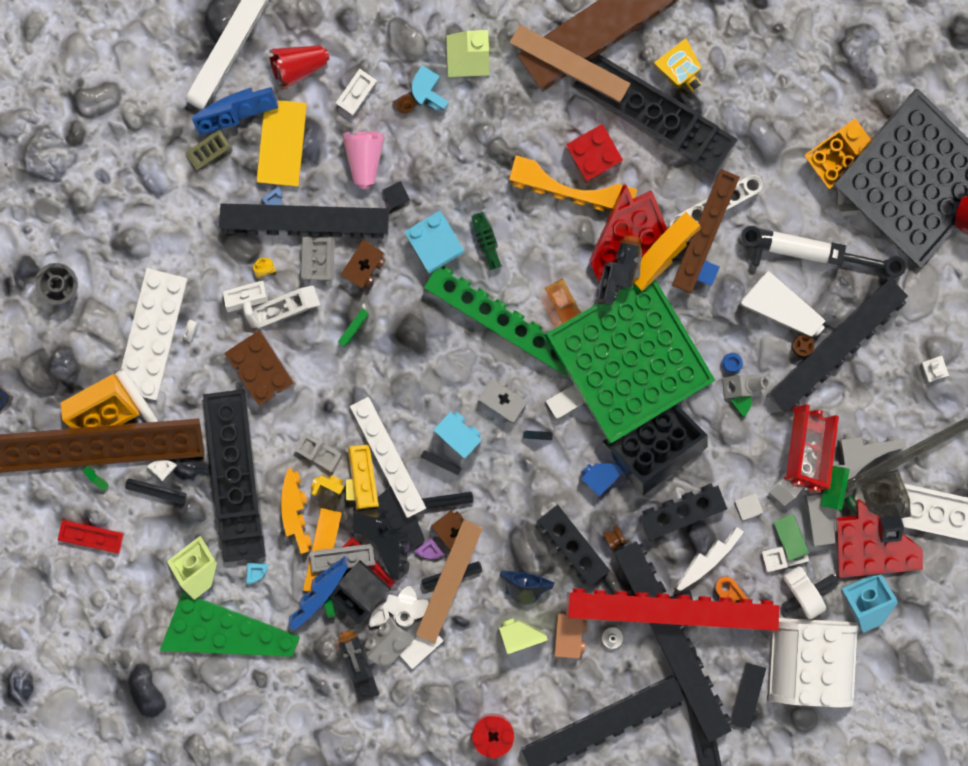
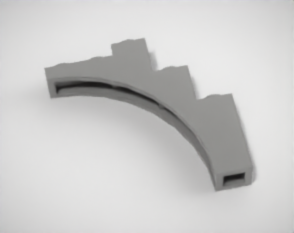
(855, 457)

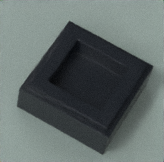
(396, 195)

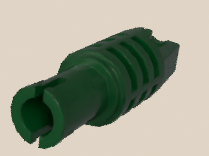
(486, 239)

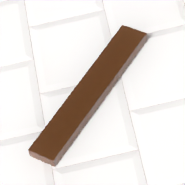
(703, 239)

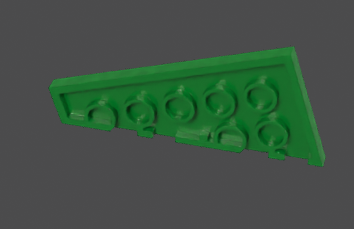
(216, 629)

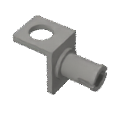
(746, 385)

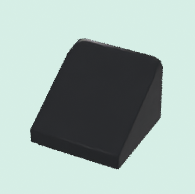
(891, 529)

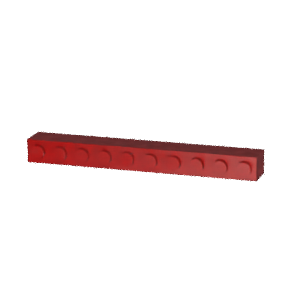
(672, 611)

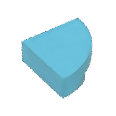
(255, 572)

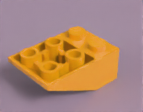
(837, 152)

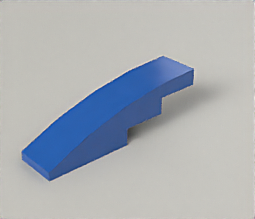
(321, 589)

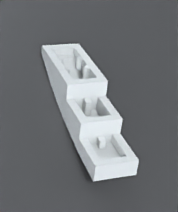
(702, 564)

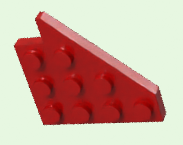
(630, 217)
(863, 553)

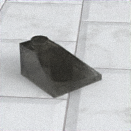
(887, 496)

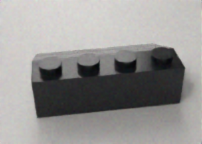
(658, 448)

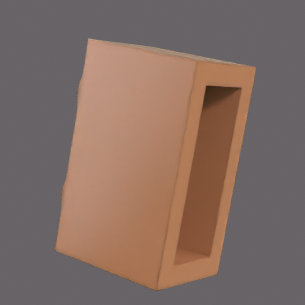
(569, 637)

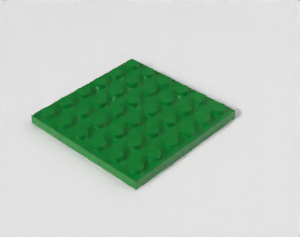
(630, 359)

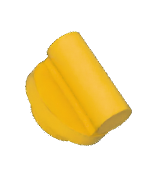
(263, 267)

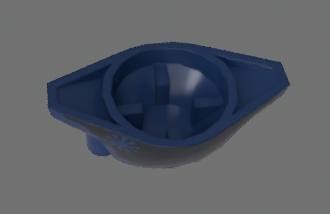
(524, 586)

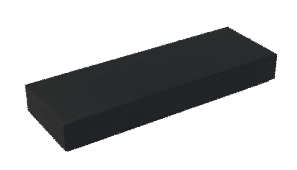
(747, 695)

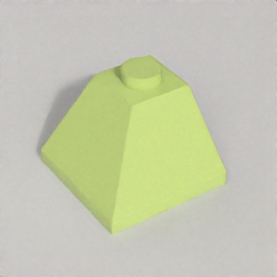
(468, 54)
(194, 567)
(520, 635)

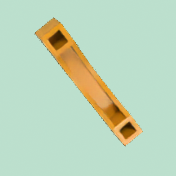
(529, 174)

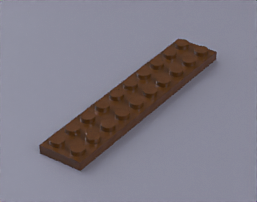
(101, 445)

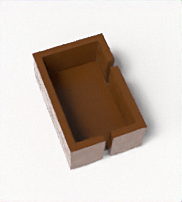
(259, 368)

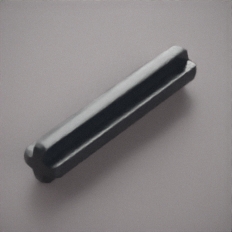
(155, 491)
(448, 500)
(431, 582)
(822, 586)

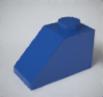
(600, 476)

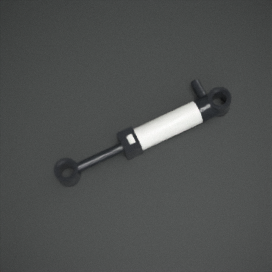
(814, 250)

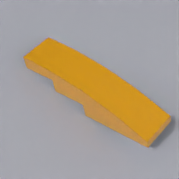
(662, 252)

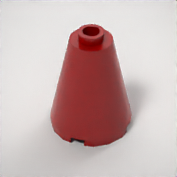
(297, 63)

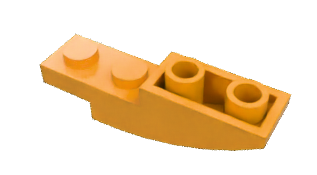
(291, 502)

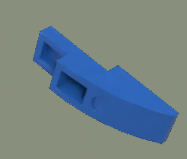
(230, 109)

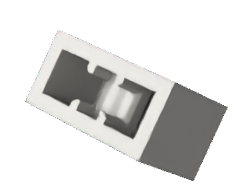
(510, 410)

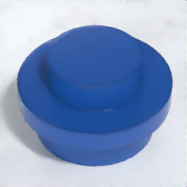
(732, 363)

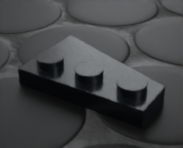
(397, 519)

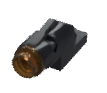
(622, 272)
(357, 665)

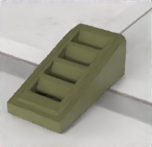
(212, 156)

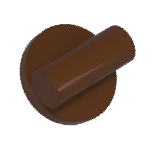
(405, 103)

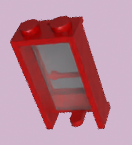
(811, 449)

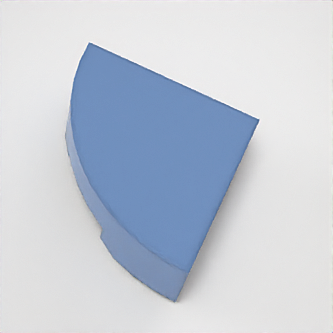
(273, 198)

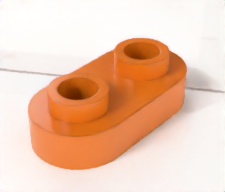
(733, 592)

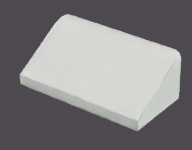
(565, 401)

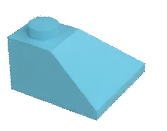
(870, 601)

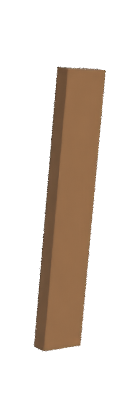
(570, 63)
(449, 581)

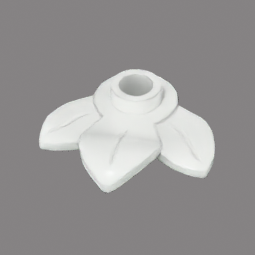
(408, 604)

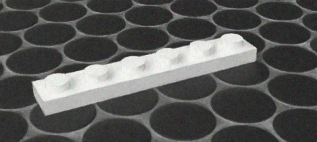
(388, 457)

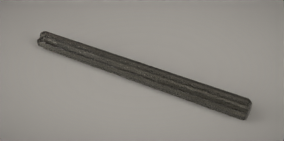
(907, 455)

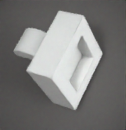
(934, 369)

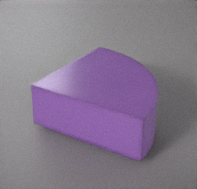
(429, 550)

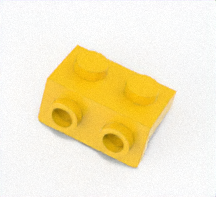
(332, 483)

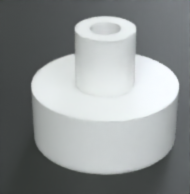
(612, 632)

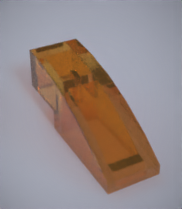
(562, 301)

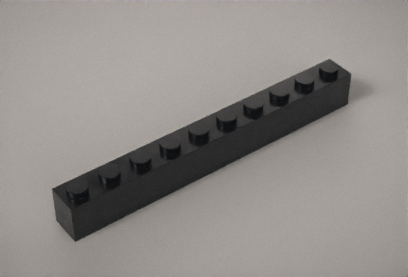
(676, 647)

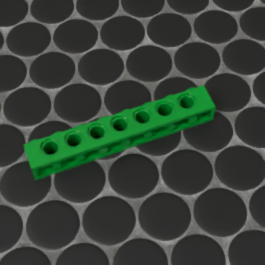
(436, 286)

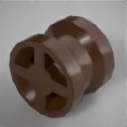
(806, 345)
(614, 538)

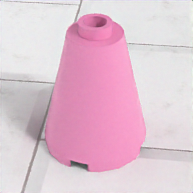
(363, 156)

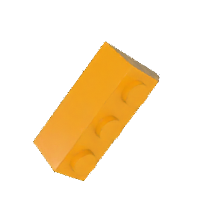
(99, 405)

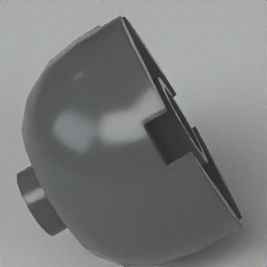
(56, 283)

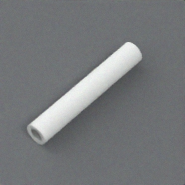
(135, 396)

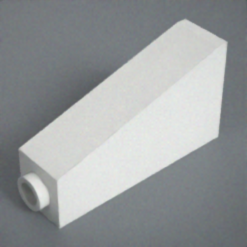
(778, 303)

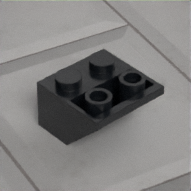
(359, 592)

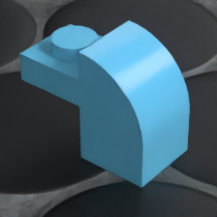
(422, 88)

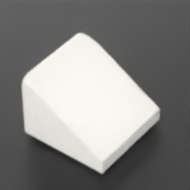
(749, 506)

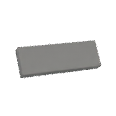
(325, 558)

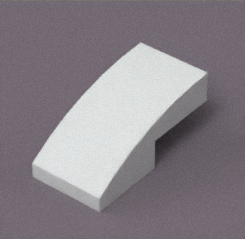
(777, 559)

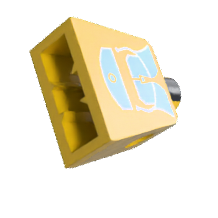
(680, 66)

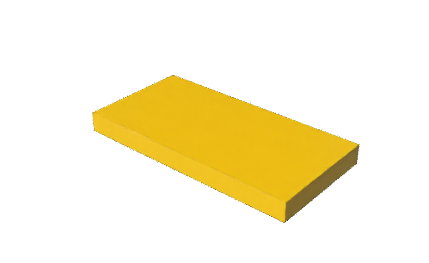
(282, 144)

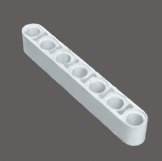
(225, 52)

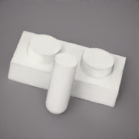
(245, 298)

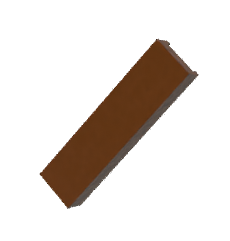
(594, 32)

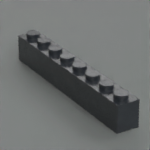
(304, 219)
(837, 345)
(604, 723)

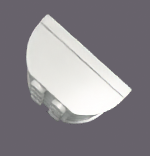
(813, 662)

